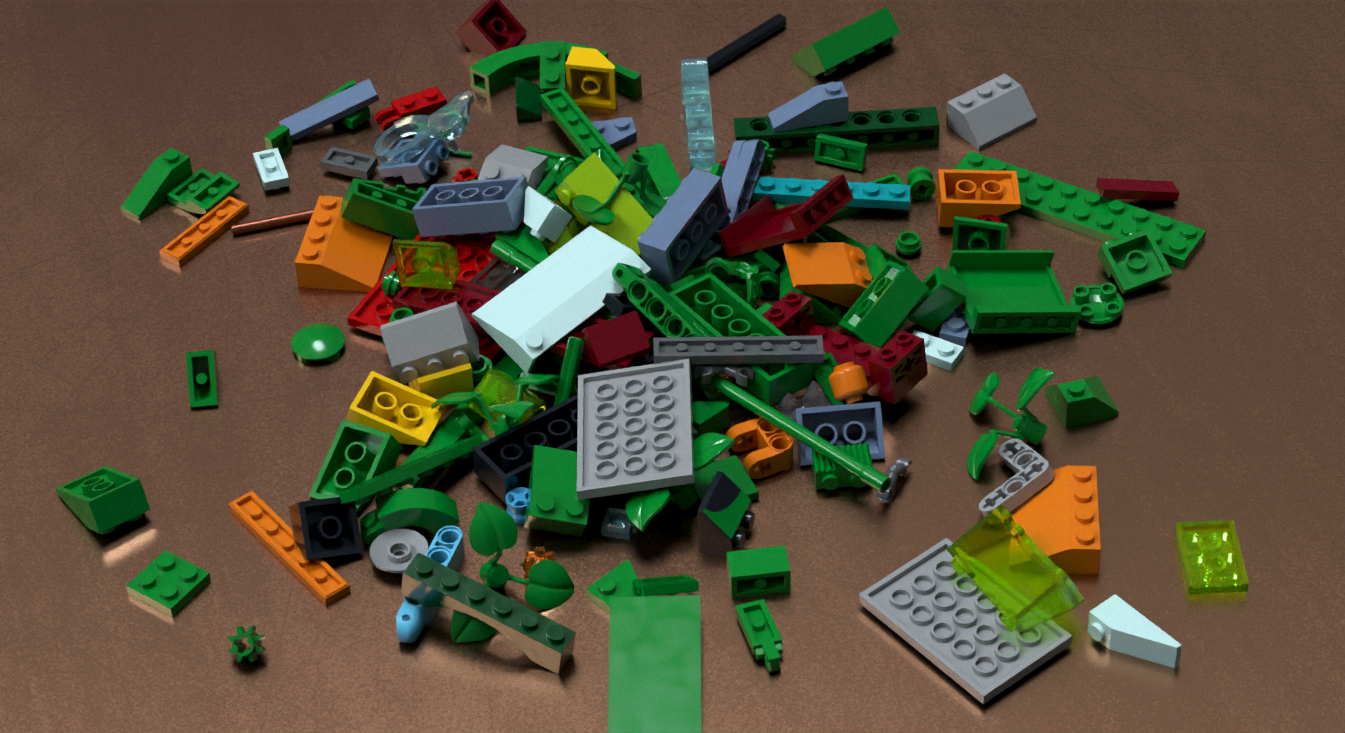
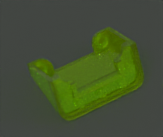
(1013, 572)

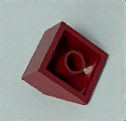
(490, 29)

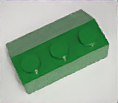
(884, 305)

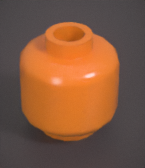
(848, 382)

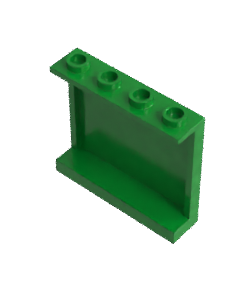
(1012, 292)

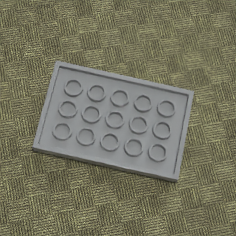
(635, 429)
(959, 625)

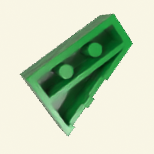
(382, 207)

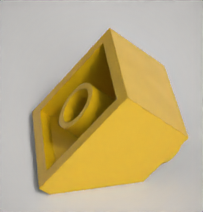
(590, 78)

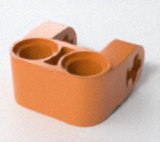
(773, 447)

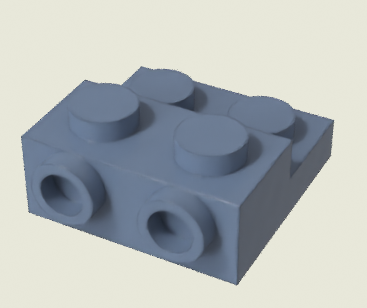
(419, 168)

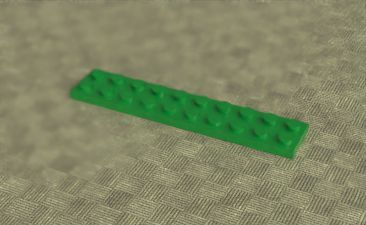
(1092, 214)

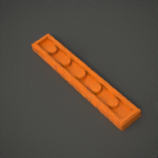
(279, 539)

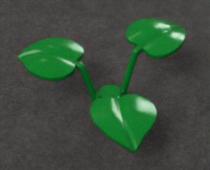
(631, 173)
(511, 411)
(1025, 425)
(647, 503)
(547, 583)

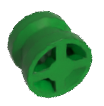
(921, 183)

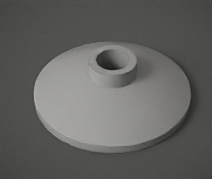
(396, 549)

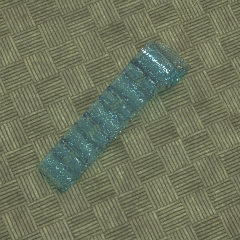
(698, 113)

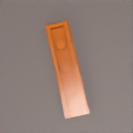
(204, 231)

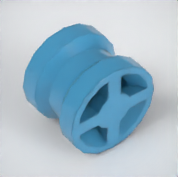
(516, 503)

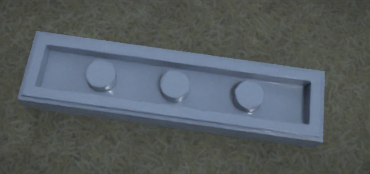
(330, 109)

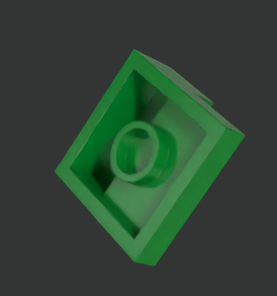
(1134, 261)

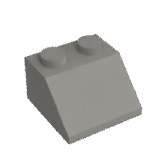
(514, 162)

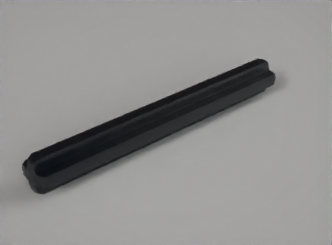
(745, 42)

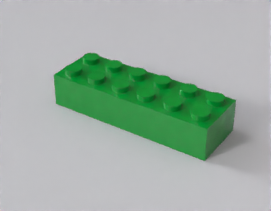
(728, 315)

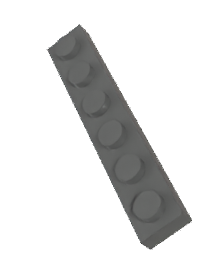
(740, 349)

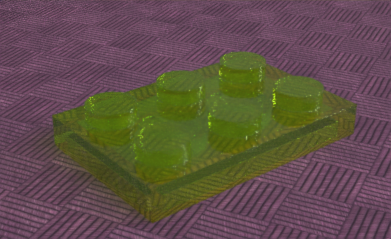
(1211, 557)

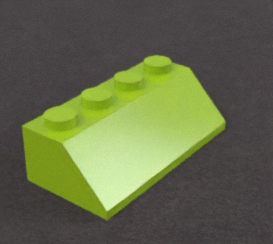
(598, 181)

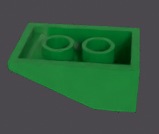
(353, 458)
(553, 493)
(105, 499)

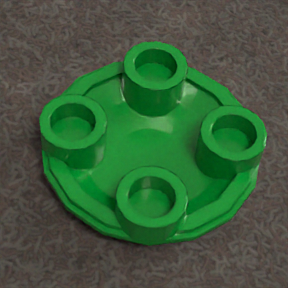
(1098, 303)
(318, 343)

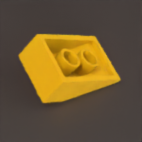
(395, 410)

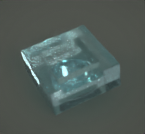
(617, 524)

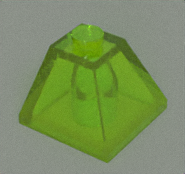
(426, 263)

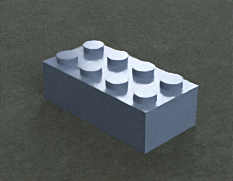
(471, 207)
(683, 226)

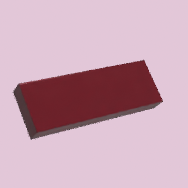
(1137, 189)

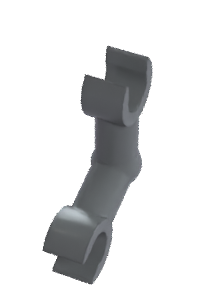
(707, 372)
(894, 471)

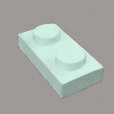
(271, 169)
(941, 352)

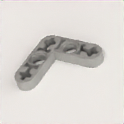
(1028, 477)

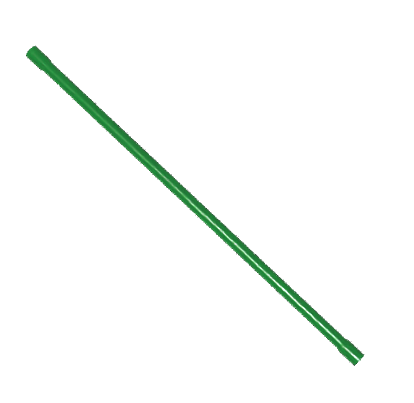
(866, 473)

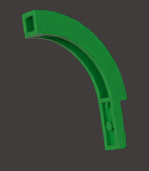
(524, 62)

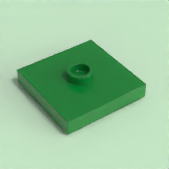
(732, 469)

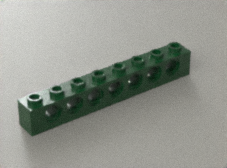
(874, 127)

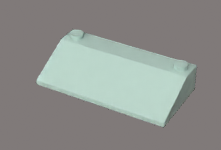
(555, 296)

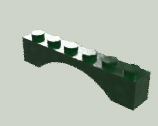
(533, 633)

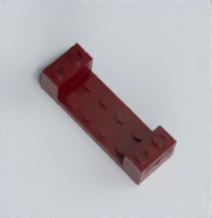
(889, 369)

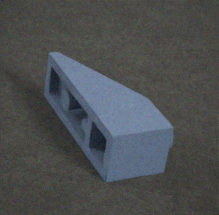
(814, 107)

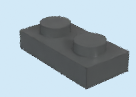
(349, 163)

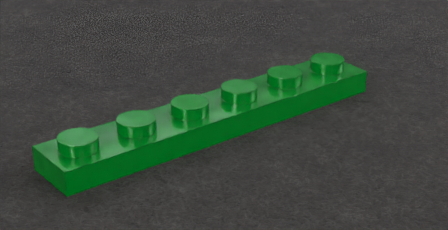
(404, 474)

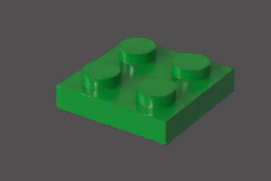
(168, 583)

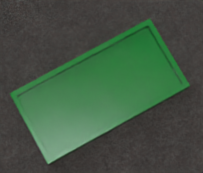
(655, 665)

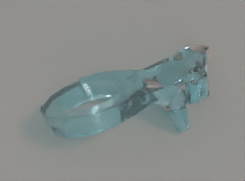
(443, 125)

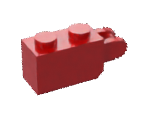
(419, 103)

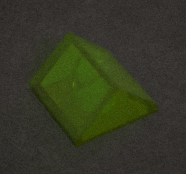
(499, 389)

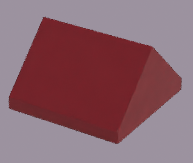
(615, 340)

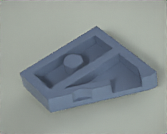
(617, 131)

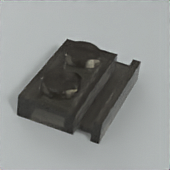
(497, 275)

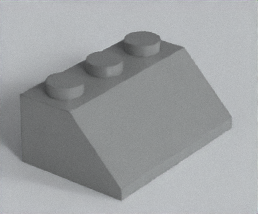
(990, 112)
(430, 342)

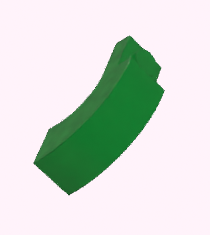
(409, 508)

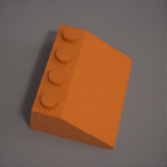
(340, 252)
(1065, 519)

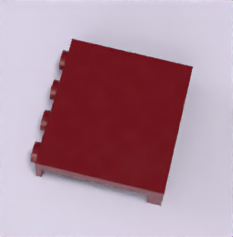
(765, 226)

